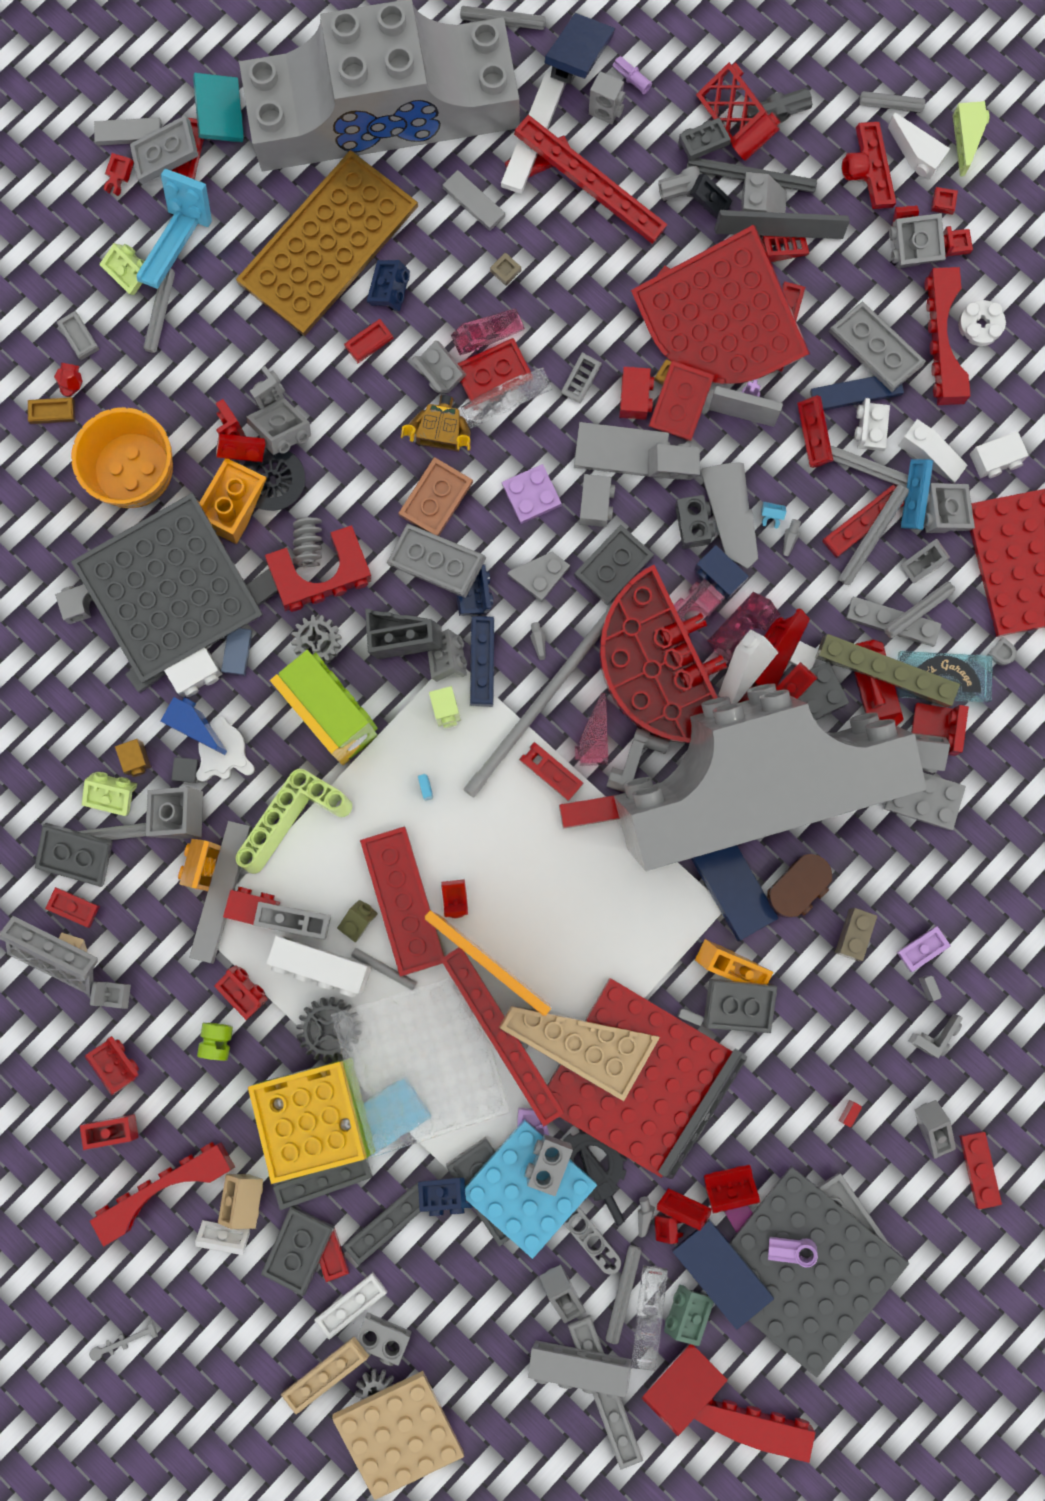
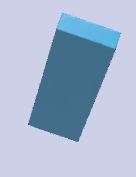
(916, 500)

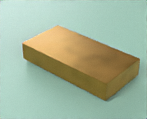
(51, 410)

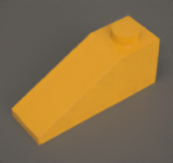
(731, 965)

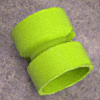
(215, 1041)

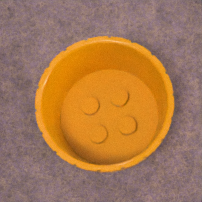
(123, 458)

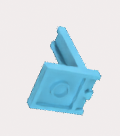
(190, 206)

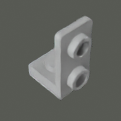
(941, 1046)

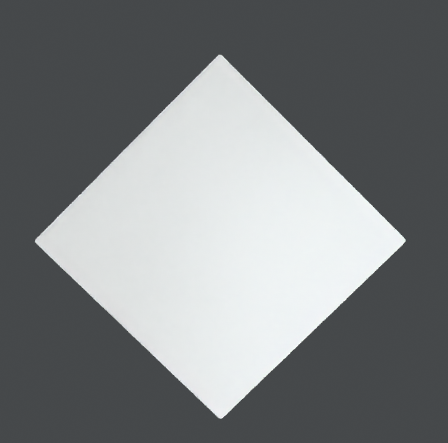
(540, 897)

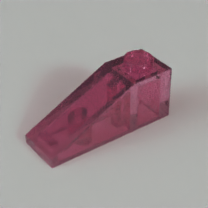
(486, 331)
(594, 740)

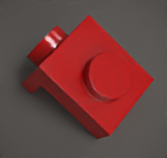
(957, 242)
(454, 898)

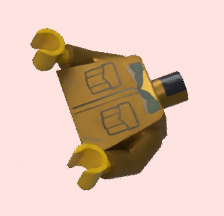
(439, 427)

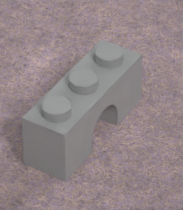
(74, 603)

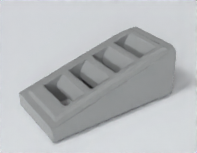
(578, 366)

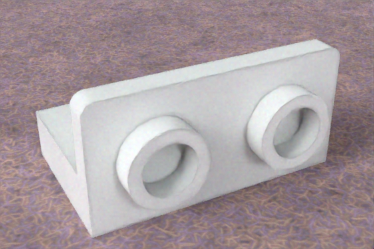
(872, 426)

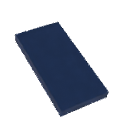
(579, 45)
(735, 891)
(723, 1274)

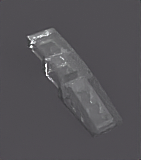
(649, 1318)

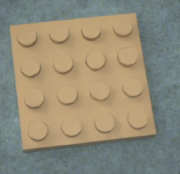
(398, 1435)

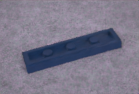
(854, 392)
(482, 661)

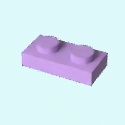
(923, 949)

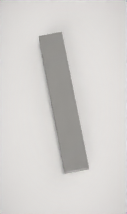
(223, 879)
(610, 1409)

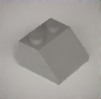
(762, 194)
(174, 813)

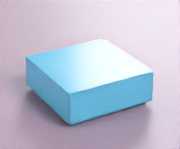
(425, 787)

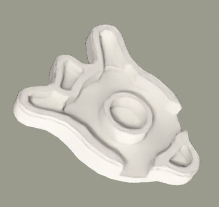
(221, 765)

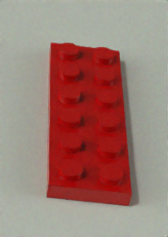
(402, 901)

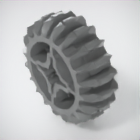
(320, 1021)

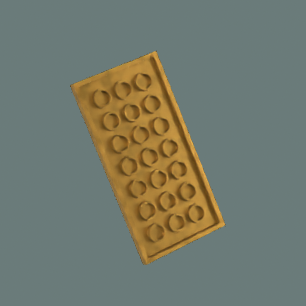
(327, 242)

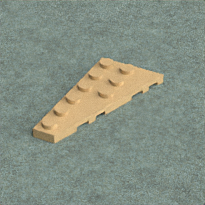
(592, 1050)

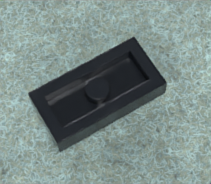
(710, 195)

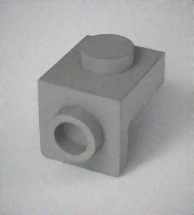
(110, 994)

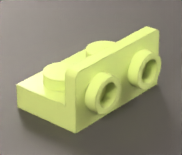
(123, 266)
(108, 793)

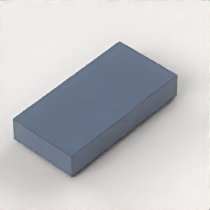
(237, 652)

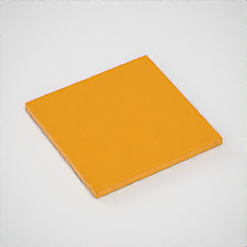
(488, 962)

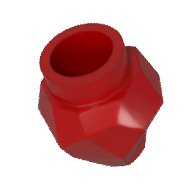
(68, 379)

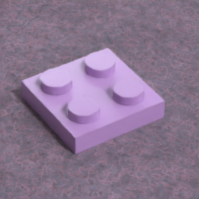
(531, 494)

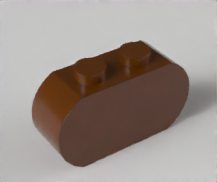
(800, 886)

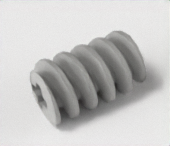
(305, 541)

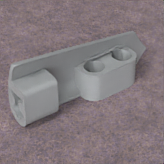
(731, 511)

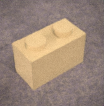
(240, 1201)

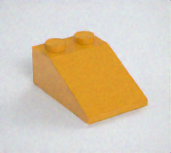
(232, 499)
(199, 864)

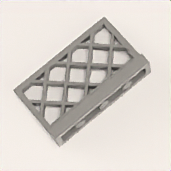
(49, 954)

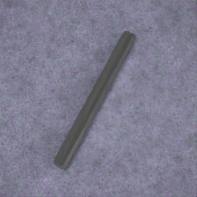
(739, 172)

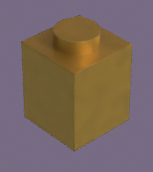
(133, 757)

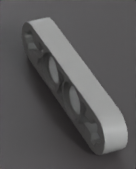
(582, 1237)

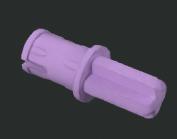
(632, 75)
(752, 388)

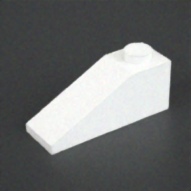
(919, 148)
(927, 444)
(747, 664)

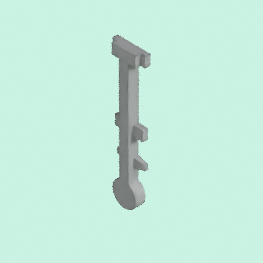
(97, 1352)

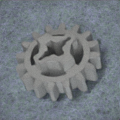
(325, 638)

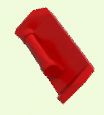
(876, 694)

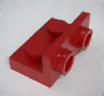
(230, 423)

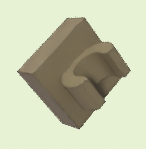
(505, 269)

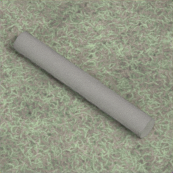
(383, 968)

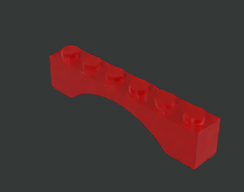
(951, 379)
(119, 1219)

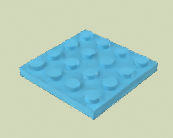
(518, 1210)

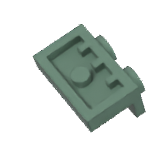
(688, 1316)

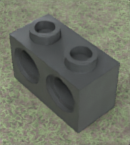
(688, 521)

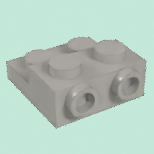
(917, 240)
(280, 426)
(948, 508)

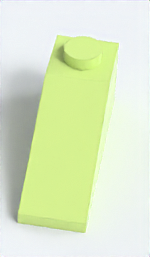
(969, 126)

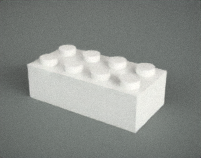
(320, 965)

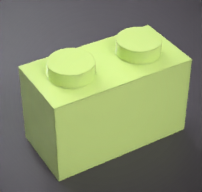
(445, 707)

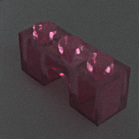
(702, 598)
(752, 613)

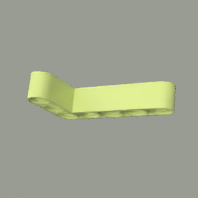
(288, 814)

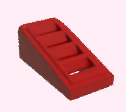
(778, 255)

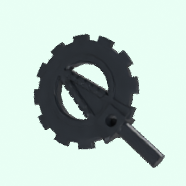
(605, 1180)

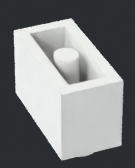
(999, 455)
(193, 673)

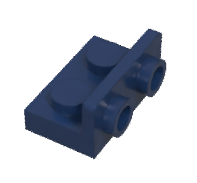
(388, 284)
(443, 1195)

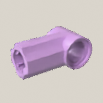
(788, 1251)

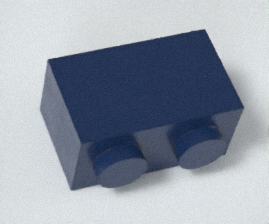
(721, 572)

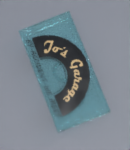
(970, 671)

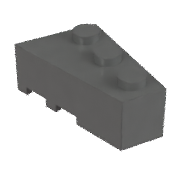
(400, 635)

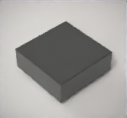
(185, 770)

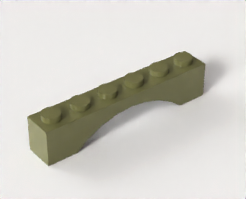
(873, 664)

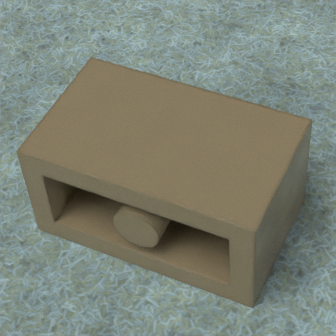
(856, 934)

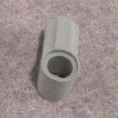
(679, 184)

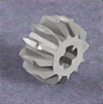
(375, 1380)

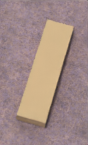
(325, 1375)

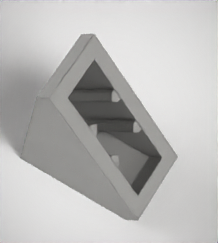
(925, 561)

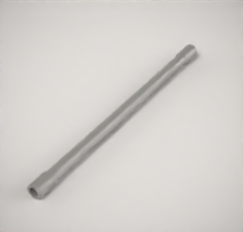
(530, 715)

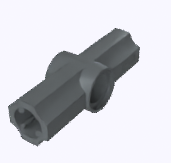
(784, 105)

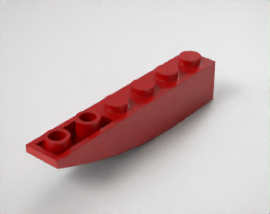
(760, 1430)

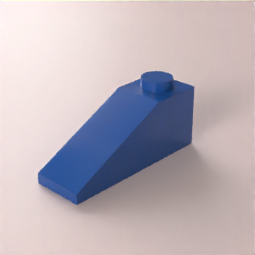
(192, 723)

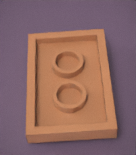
(435, 497)

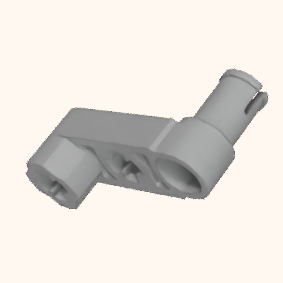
(641, 740)

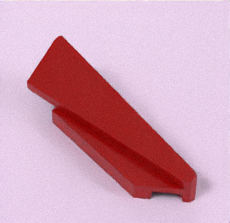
(784, 637)

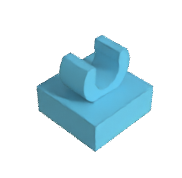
(773, 511)

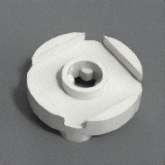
(973, 331)

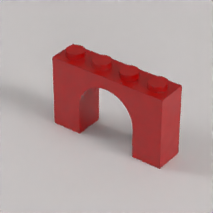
(297, 592)

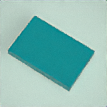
(218, 107)

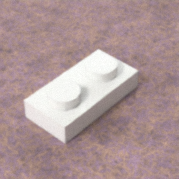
(220, 1238)

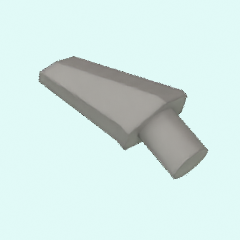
(791, 537)
(538, 640)
(644, 1216)

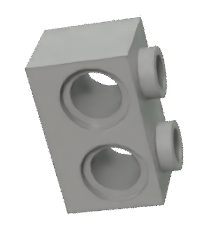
(606, 98)
(553, 1165)
(385, 1332)

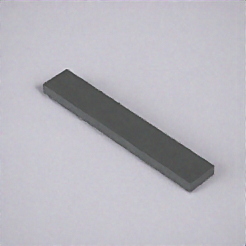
(783, 224)
(703, 1114)

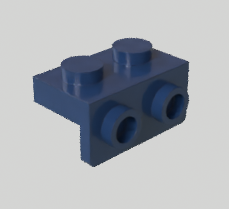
(478, 598)

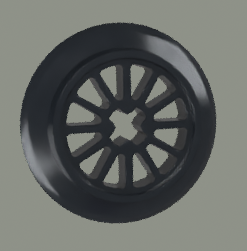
(294, 489)

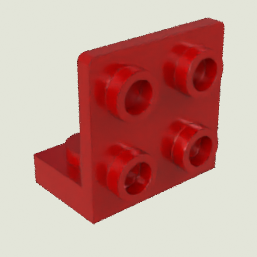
(943, 723)

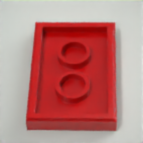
(492, 368)
(681, 400)
(684, 1389)

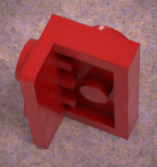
(241, 991)
(112, 1065)
(731, 1188)

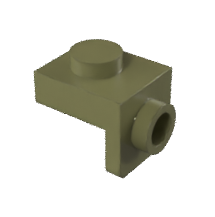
(357, 920)

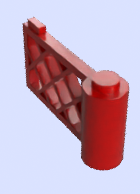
(757, 130)

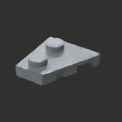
(540, 574)

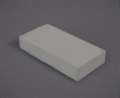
(78, 335)

